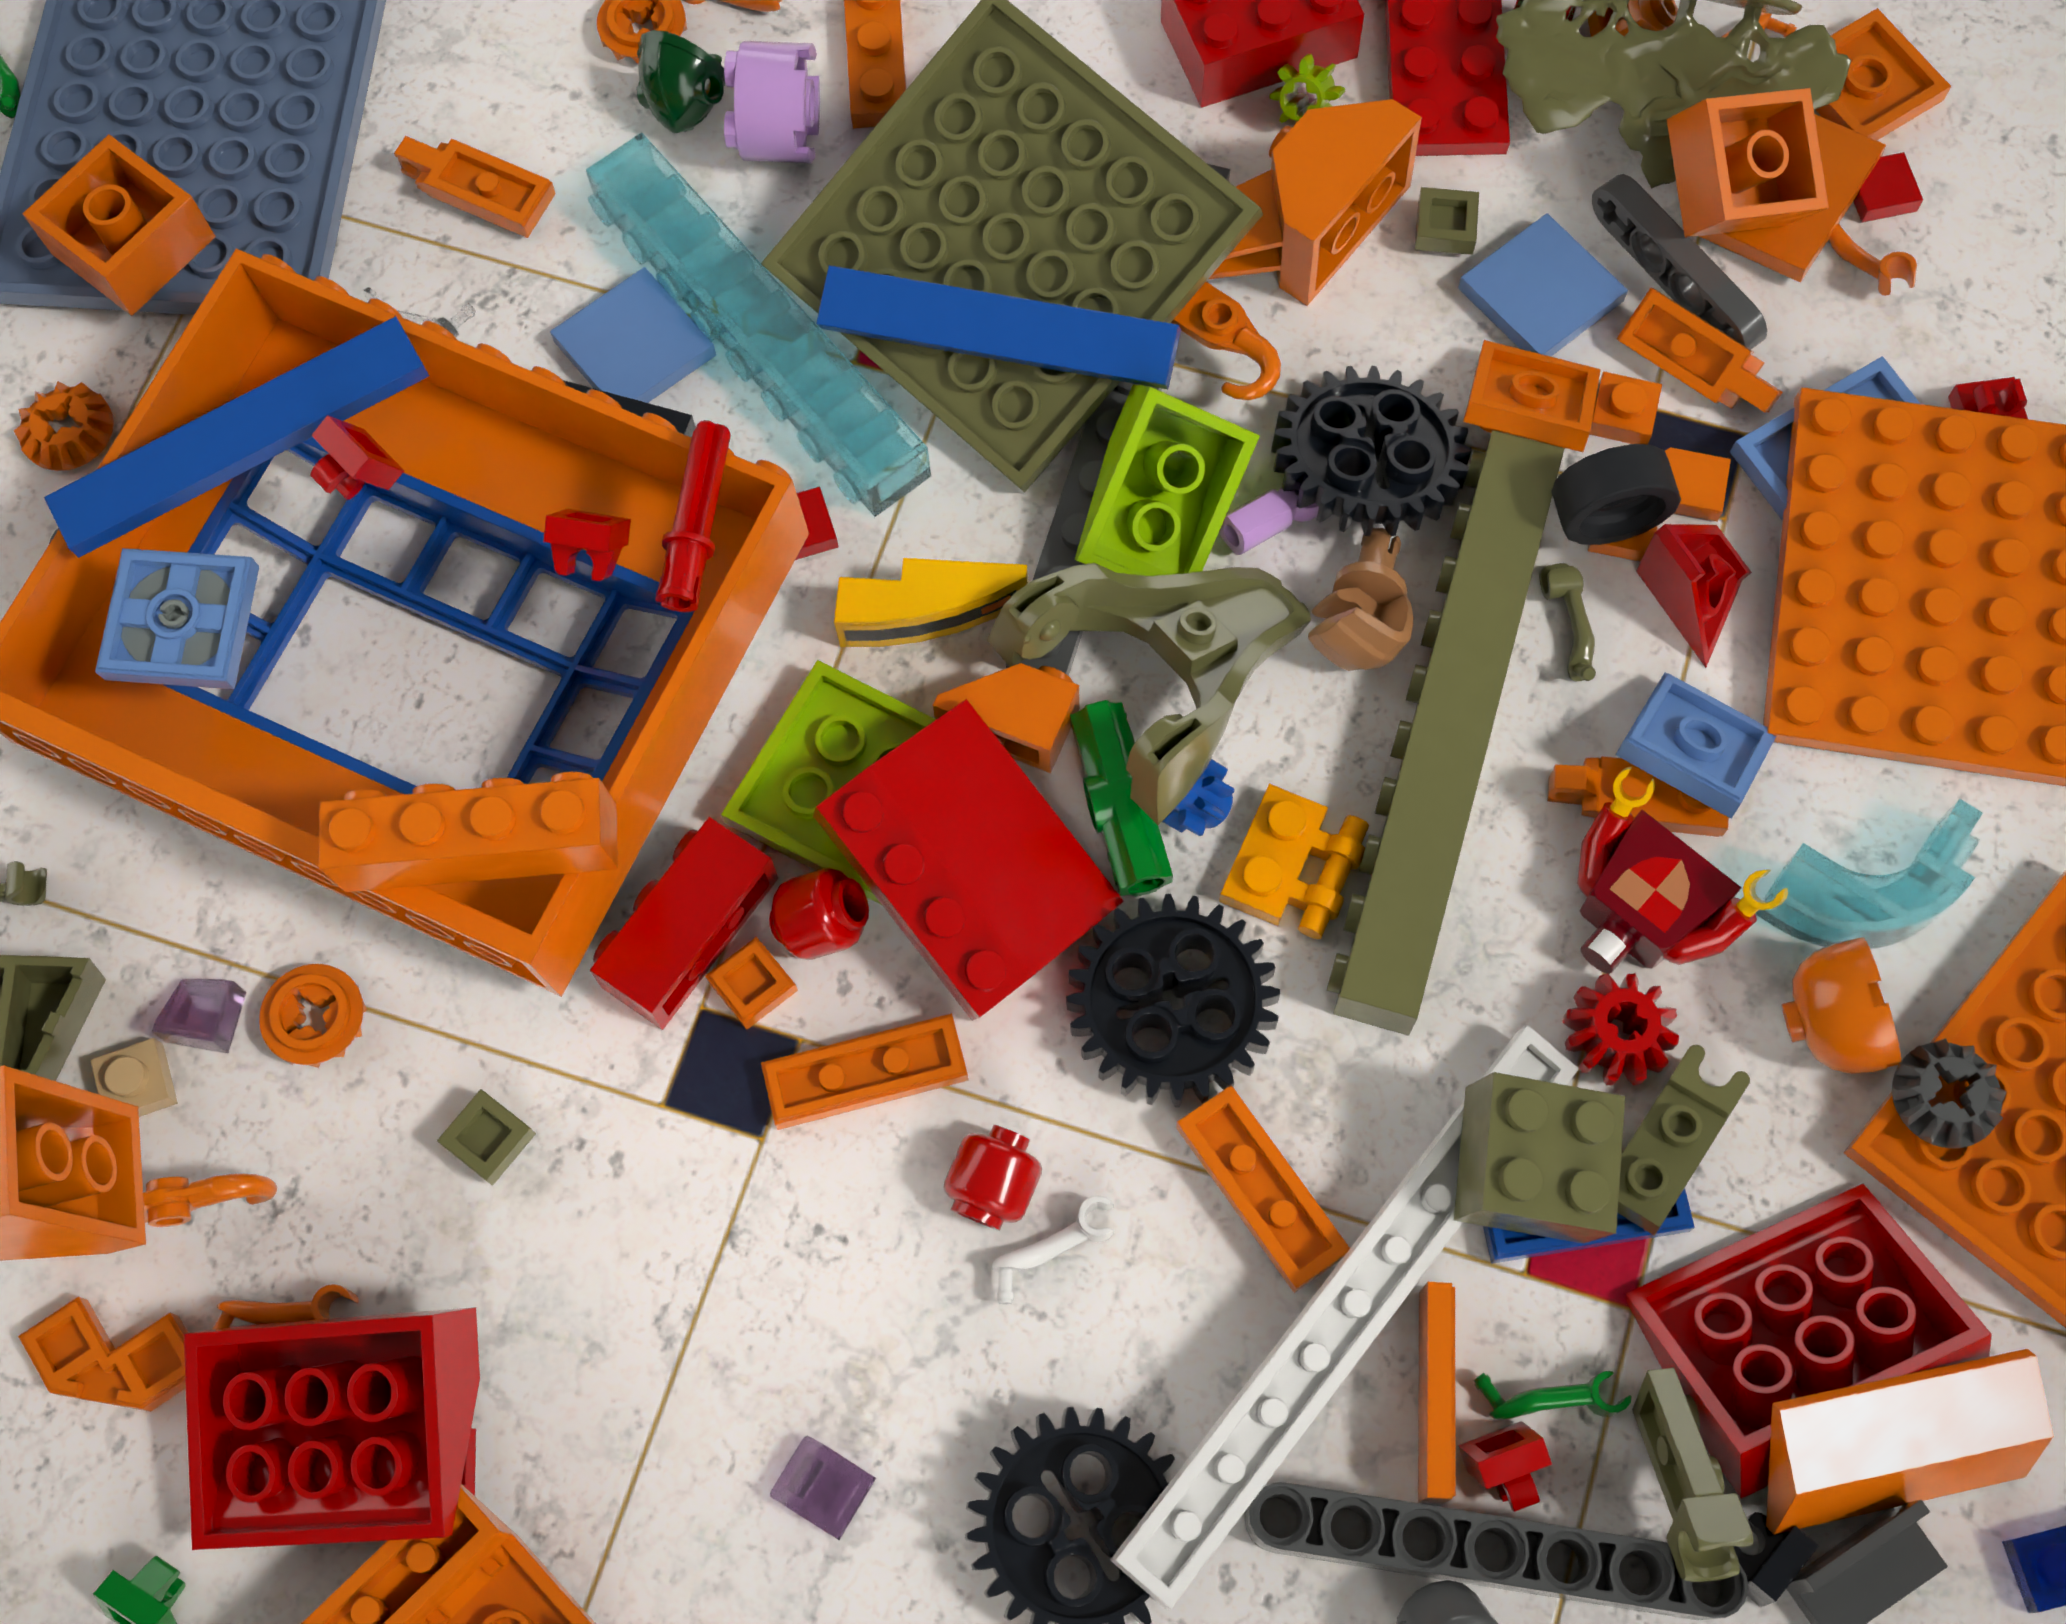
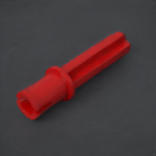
(689, 541)

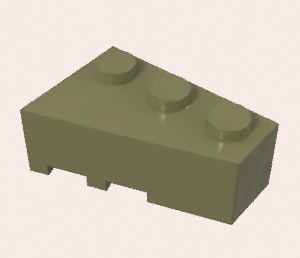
(44, 1009)

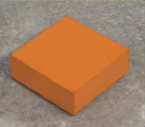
(751, 983)

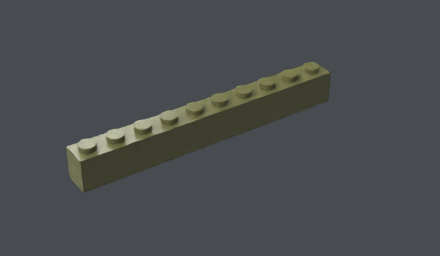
(1448, 736)

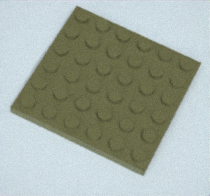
(1024, 183)

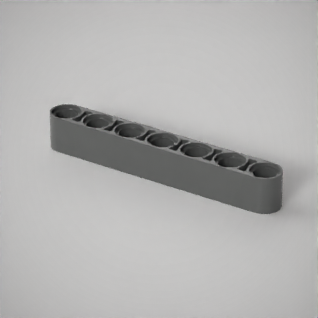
(1455, 1558)

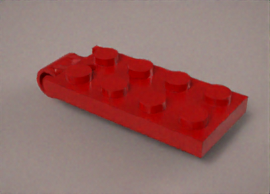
(1450, 74)

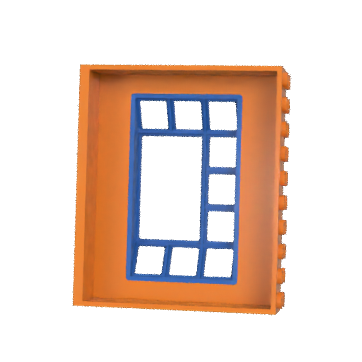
(481, 461)

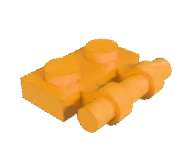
(1275, 854)

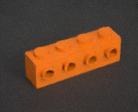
(468, 833)

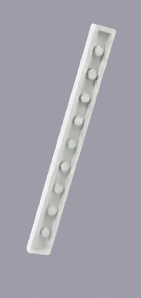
(1313, 1355)

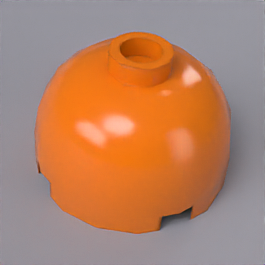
(1842, 1010)

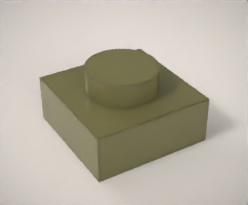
(1447, 220)
(486, 1137)

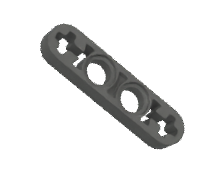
(1676, 261)

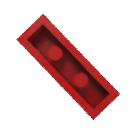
(683, 922)

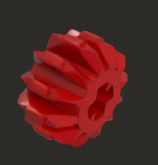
(1640, 1020)

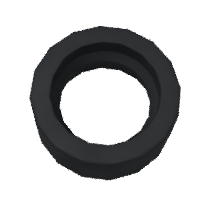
(1615, 494)

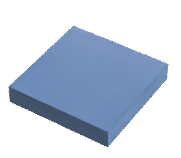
(1542, 288)
(634, 340)
(1697, 745)

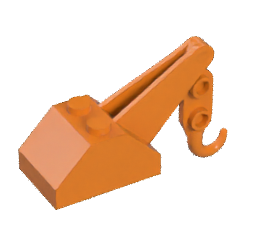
(1318, 203)
(77, 1174)

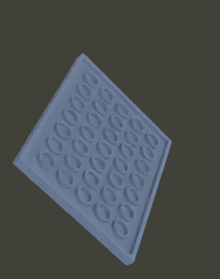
(222, 97)

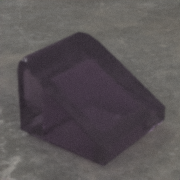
(822, 1486)

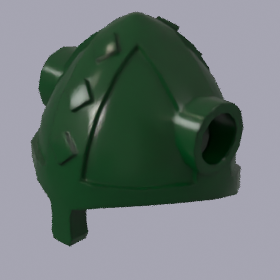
(677, 80)

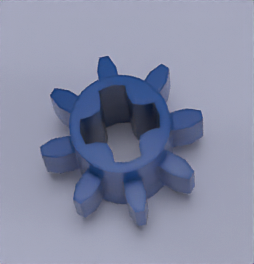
(1205, 804)

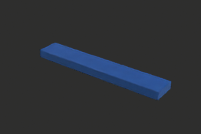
(999, 327)
(234, 437)

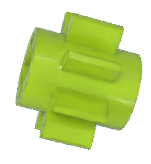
(1318, 82)

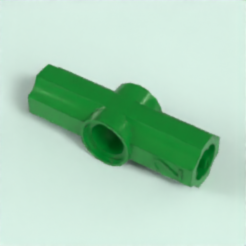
(1129, 834)

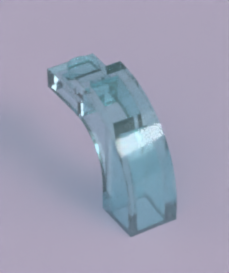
(1840, 905)

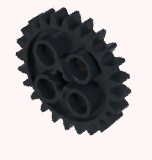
(1333, 464)
(1193, 1054)
(1028, 1564)

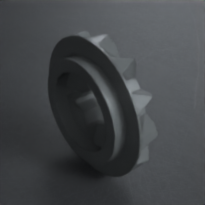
(1946, 1123)

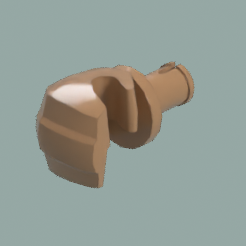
(1367, 609)

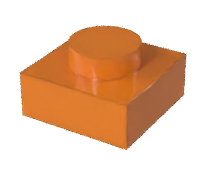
(1625, 408)

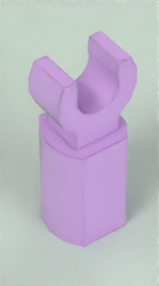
(1263, 519)

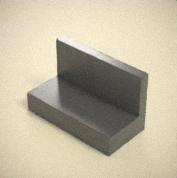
(1868, 1569)

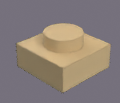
(136, 1076)

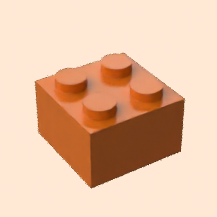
(1747, 162)
(120, 224)

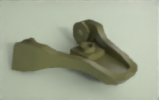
(1202, 624)

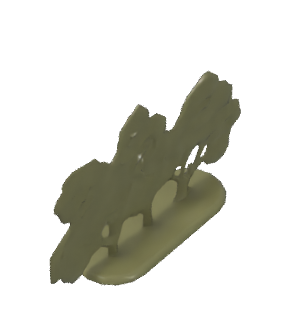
(1655, 72)

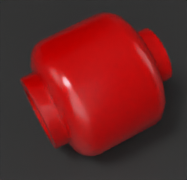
(818, 913)
(992, 1177)

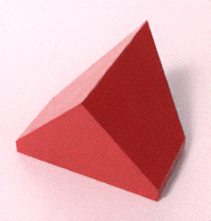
(1694, 580)

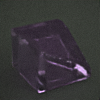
(201, 1014)

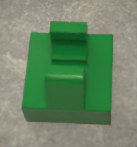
(144, 1598)

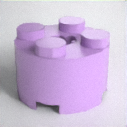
(772, 101)

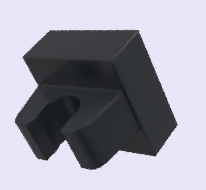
(1776, 1561)

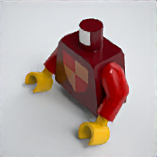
(1656, 892)

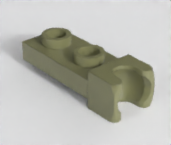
(1674, 1141)
(1692, 1482)

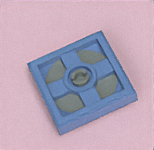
(177, 618)

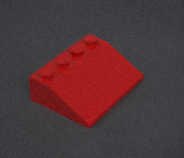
(967, 858)
(1798, 1314)
(329, 1428)

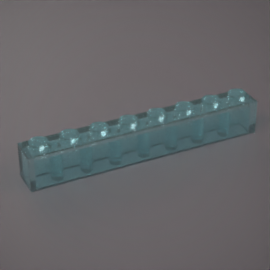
(759, 326)

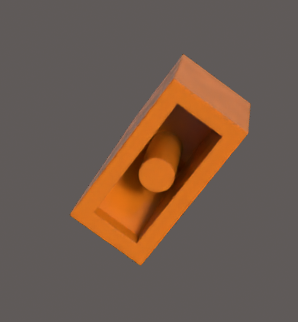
(1022, 708)

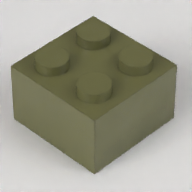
(1540, 1158)

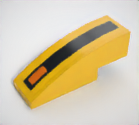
(926, 603)

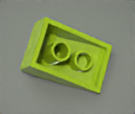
(1163, 486)

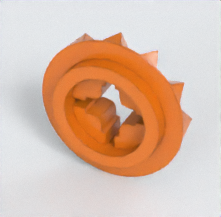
(616, 21)
(69, 446)
(283, 1014)

